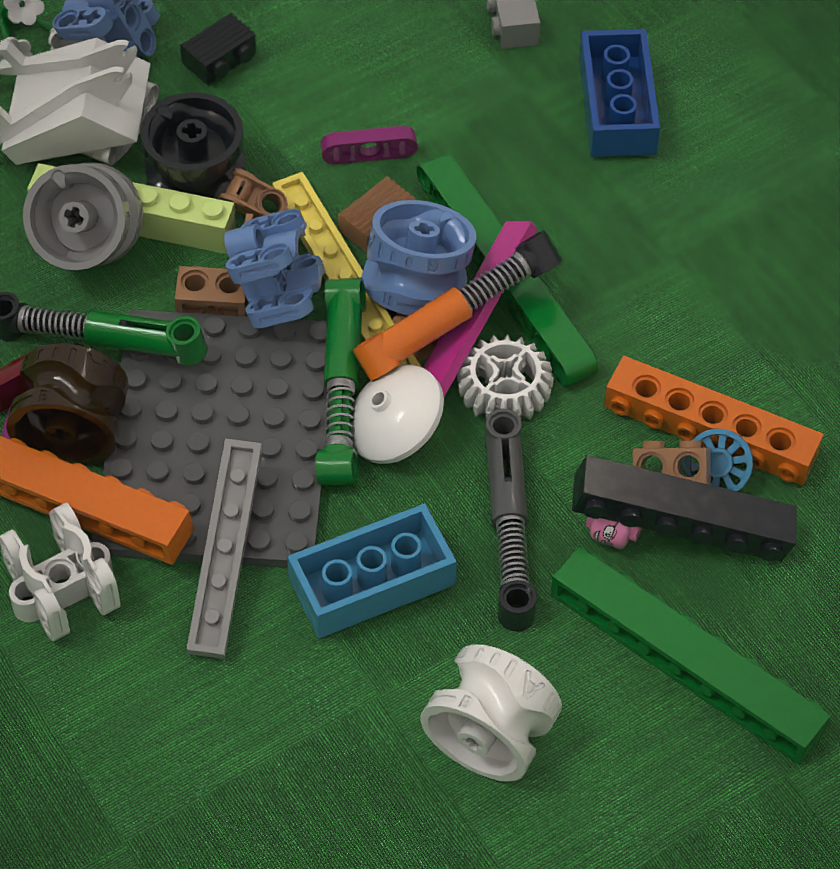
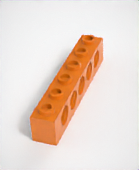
(702, 405)

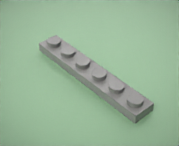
(224, 549)

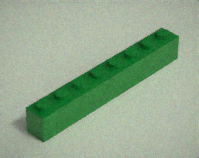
(690, 655)

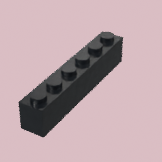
(684, 508)

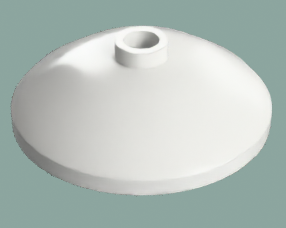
(396, 414)

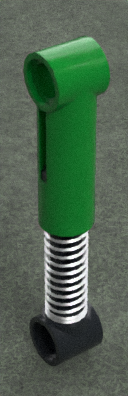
(175, 338)

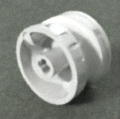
(492, 713)

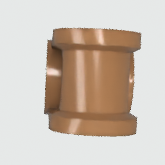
(252, 194)

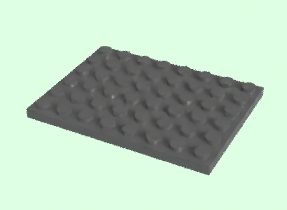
(247, 388)

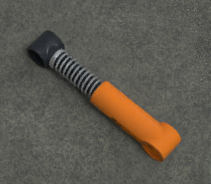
(388, 348)

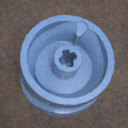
(416, 254)

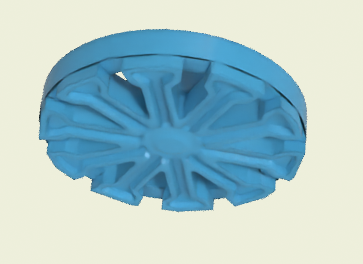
(722, 459)

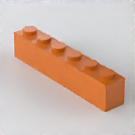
(99, 502)

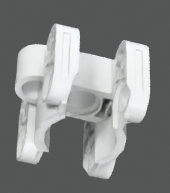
(82, 563)

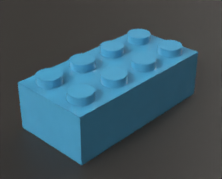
(371, 570)

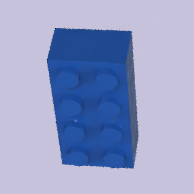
(619, 93)

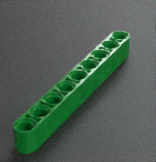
(529, 299)

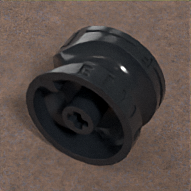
(192, 144)

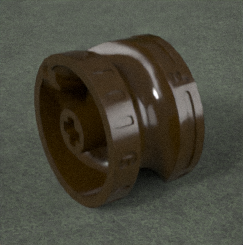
(69, 403)

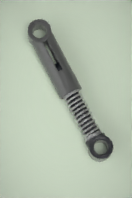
(509, 518)

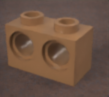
(208, 292)
(673, 457)

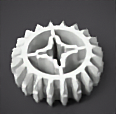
(502, 368)

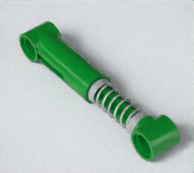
(344, 303)

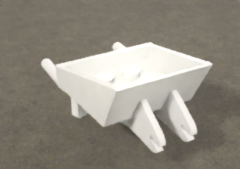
(72, 99)

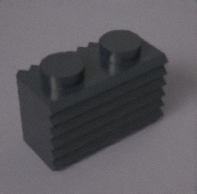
(218, 49)

